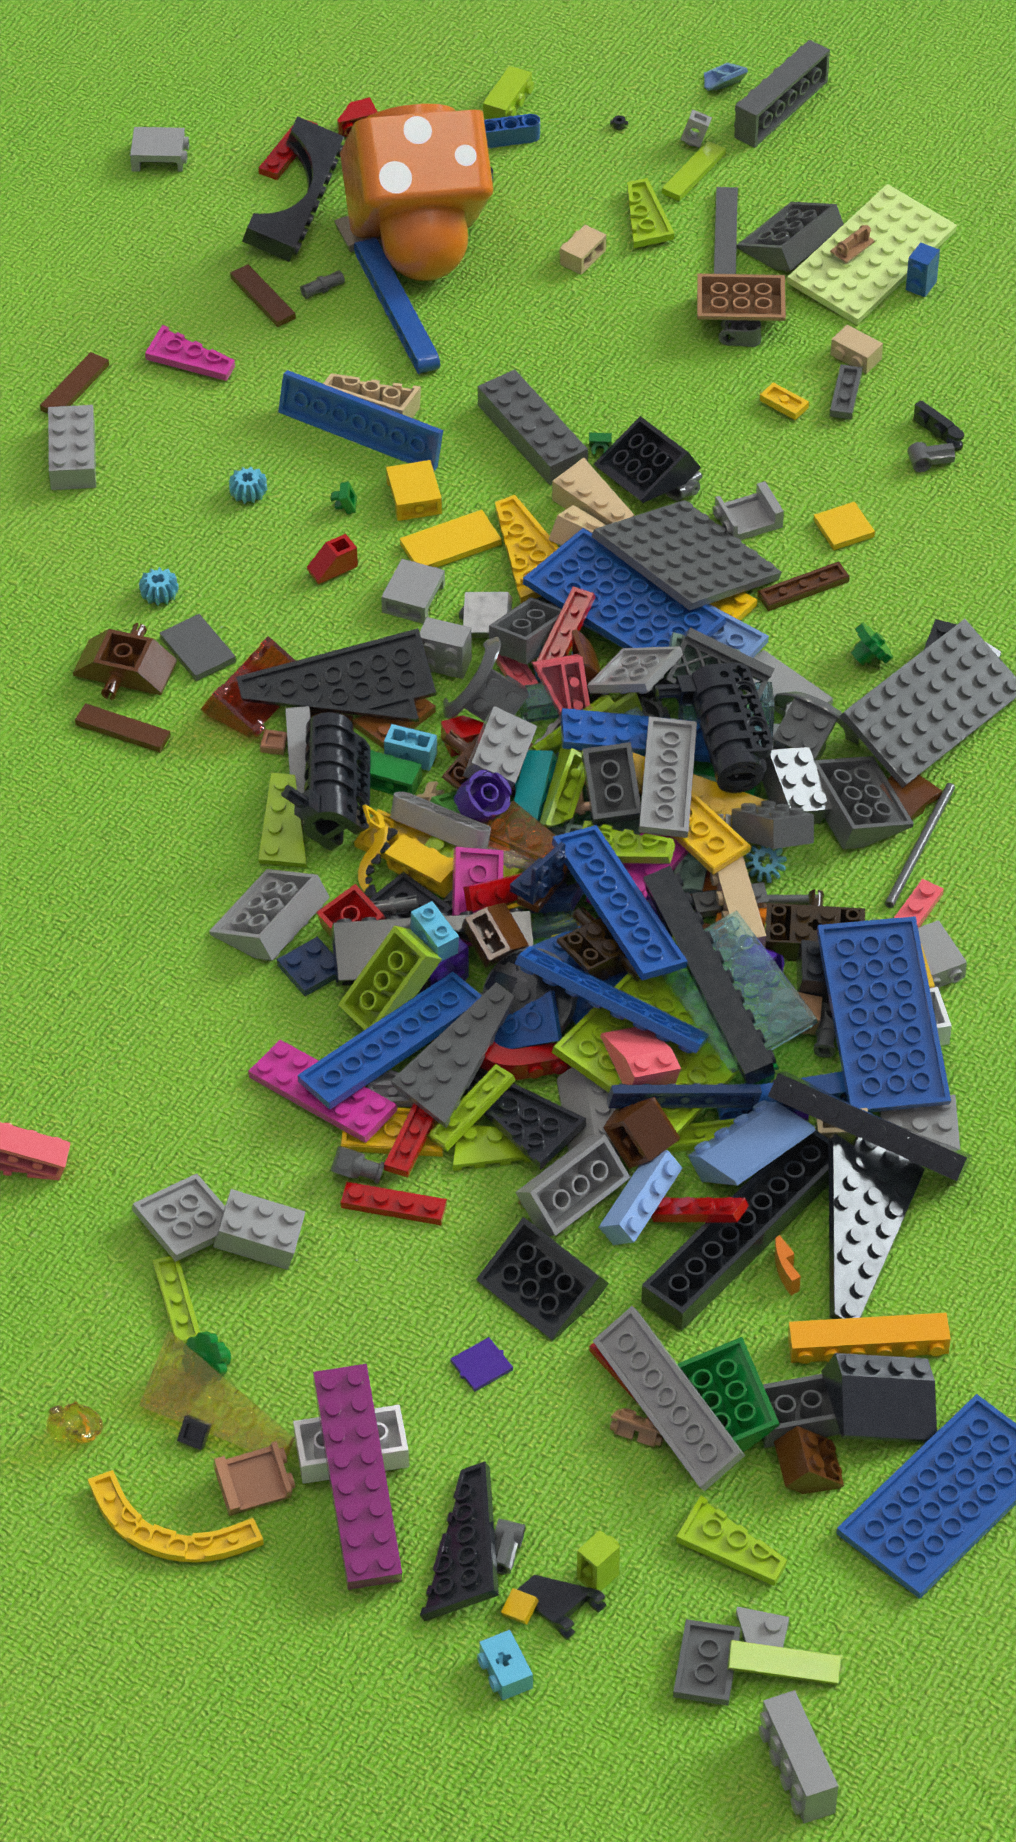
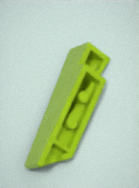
(619, 705)
(564, 788)

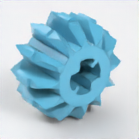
(248, 485)
(158, 586)
(769, 870)

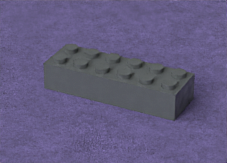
(781, 93)
(530, 425)

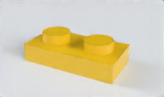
(784, 401)

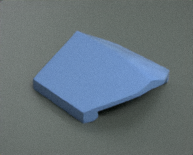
(724, 76)

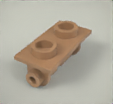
(854, 244)
(628, 1422)

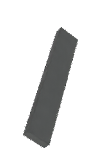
(725, 230)

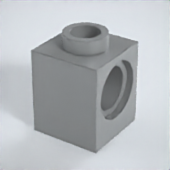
(698, 121)

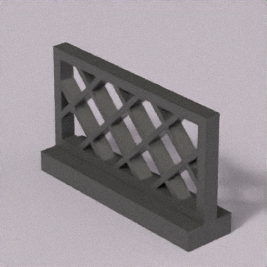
(722, 654)

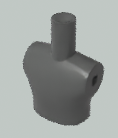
(689, 489)

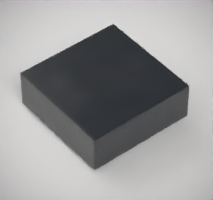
(194, 1432)

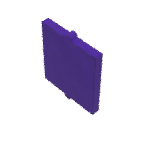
(481, 1364)

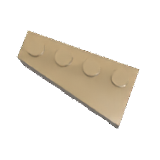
(394, 397)
(590, 493)
(571, 522)

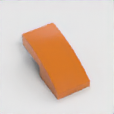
(784, 1263)

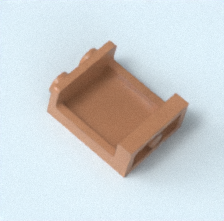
(254, 1479)

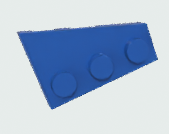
(531, 1025)

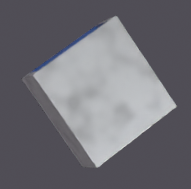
(483, 609)

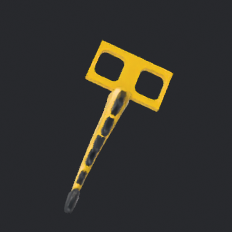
(379, 846)

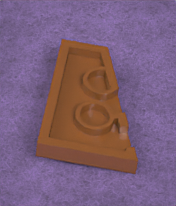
(377, 728)

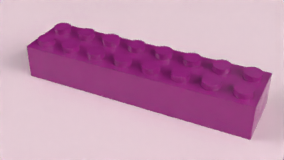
(357, 1477)

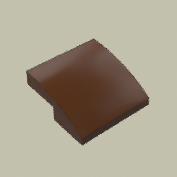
(914, 795)

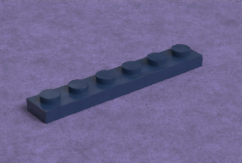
(686, 1096)

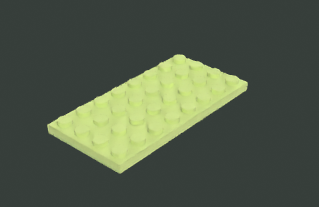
(867, 279)

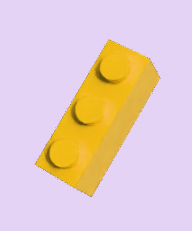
(422, 864)

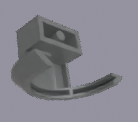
(488, 689)
(807, 723)

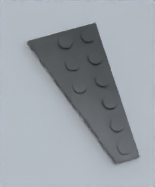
(451, 1061)

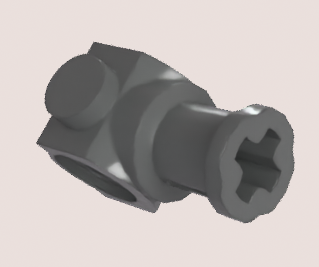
(353, 1164)

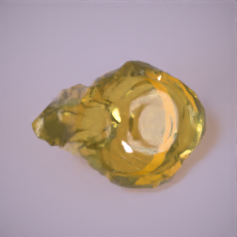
(74, 1423)

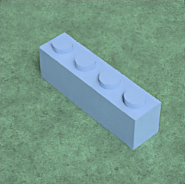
(640, 1199)

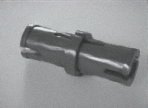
(322, 284)
(397, 905)

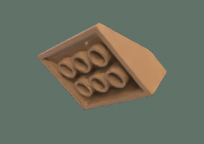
(741, 297)

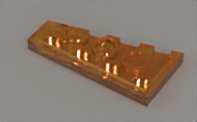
(521, 833)

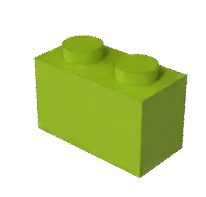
(598, 1561)

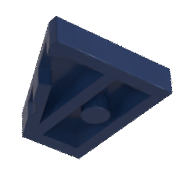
(563, 899)

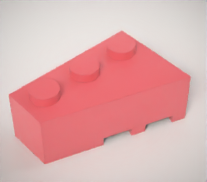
(564, 681)
(31, 1153)

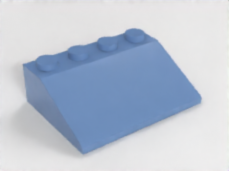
(749, 1144)

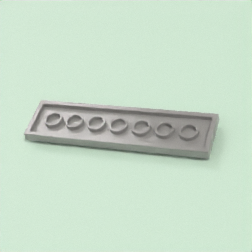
(668, 1398)

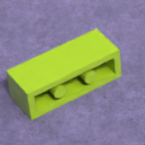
(508, 94)

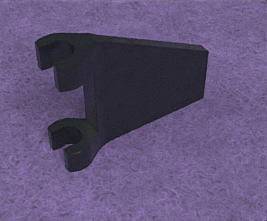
(560, 1600)

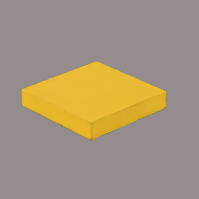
(844, 525)

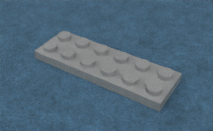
(667, 777)

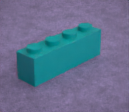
(535, 781)

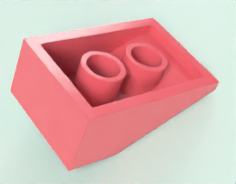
(641, 1057)

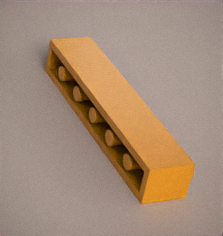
(869, 1336)

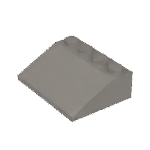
(271, 913)

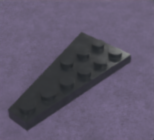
(532, 1122)
(467, 1551)

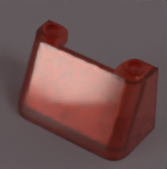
(226, 701)

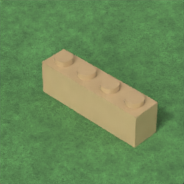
(737, 894)

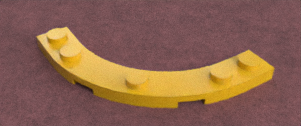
(166, 1542)

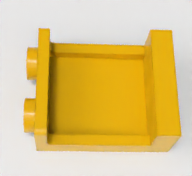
(414, 490)

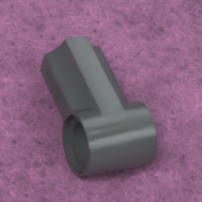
(924, 456)
(507, 1541)

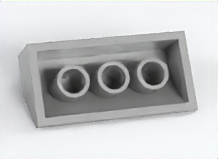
(587, 1100)

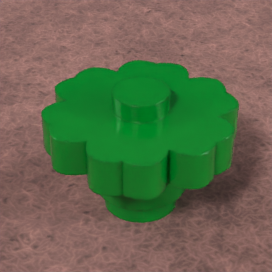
(870, 646)
(211, 1350)

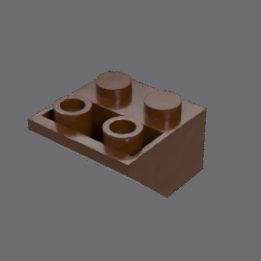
(494, 933)
(640, 1131)
(808, 1461)

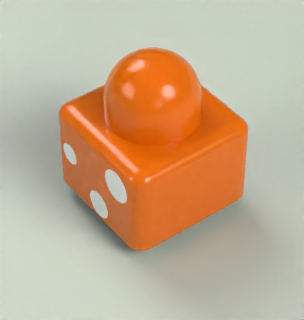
(417, 183)

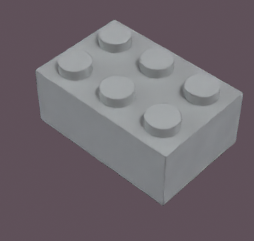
(501, 745)
(259, 1229)

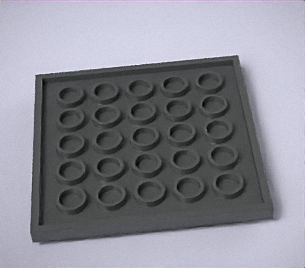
(686, 554)

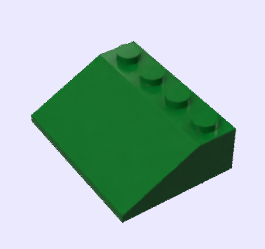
(733, 1391)

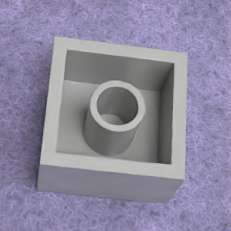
(447, 647)

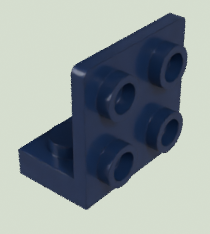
(541, 876)

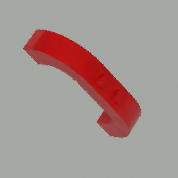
(525, 1062)

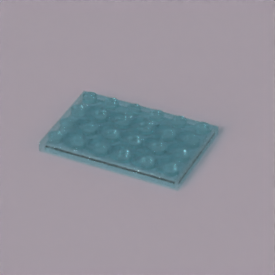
(765, 988)

